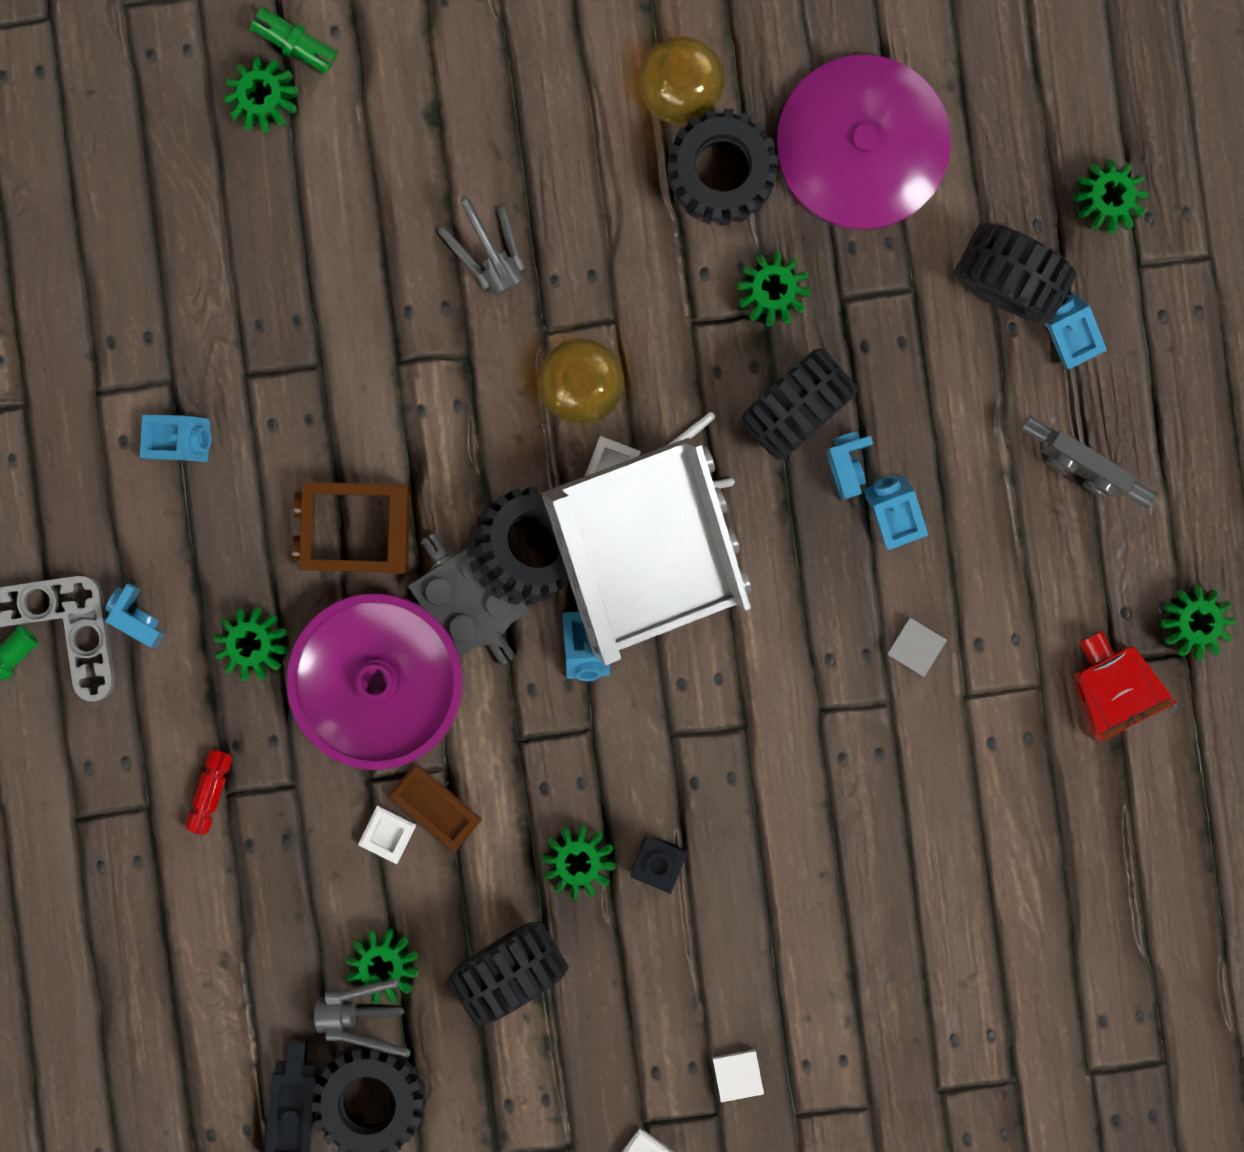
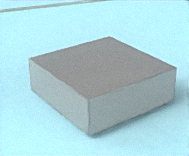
(916, 647)

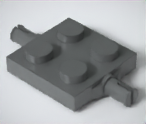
(1101, 474)
(462, 604)

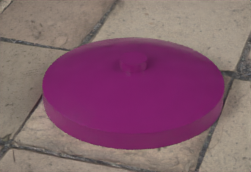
(863, 142)
(375, 681)

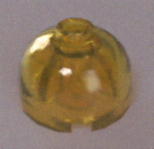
(681, 80)
(581, 381)

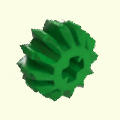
(273, 103)
(1125, 203)
(785, 281)
(1214, 623)
(244, 630)
(581, 876)
(388, 952)

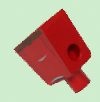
(1117, 687)

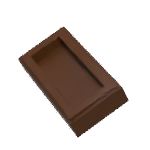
(435, 807)

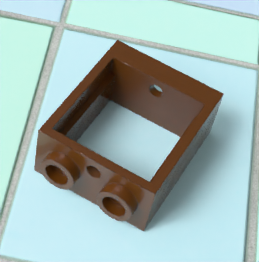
(398, 527)

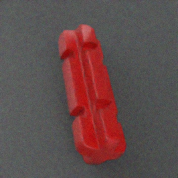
(208, 792)

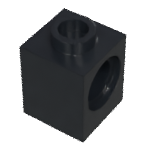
(658, 863)

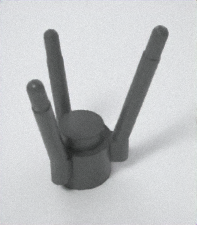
(500, 271)
(335, 1015)

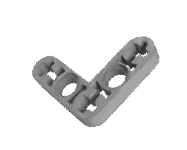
(74, 619)

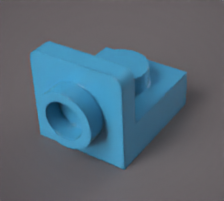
(1075, 332)
(175, 438)
(847, 472)
(896, 511)
(137, 625)
(578, 652)

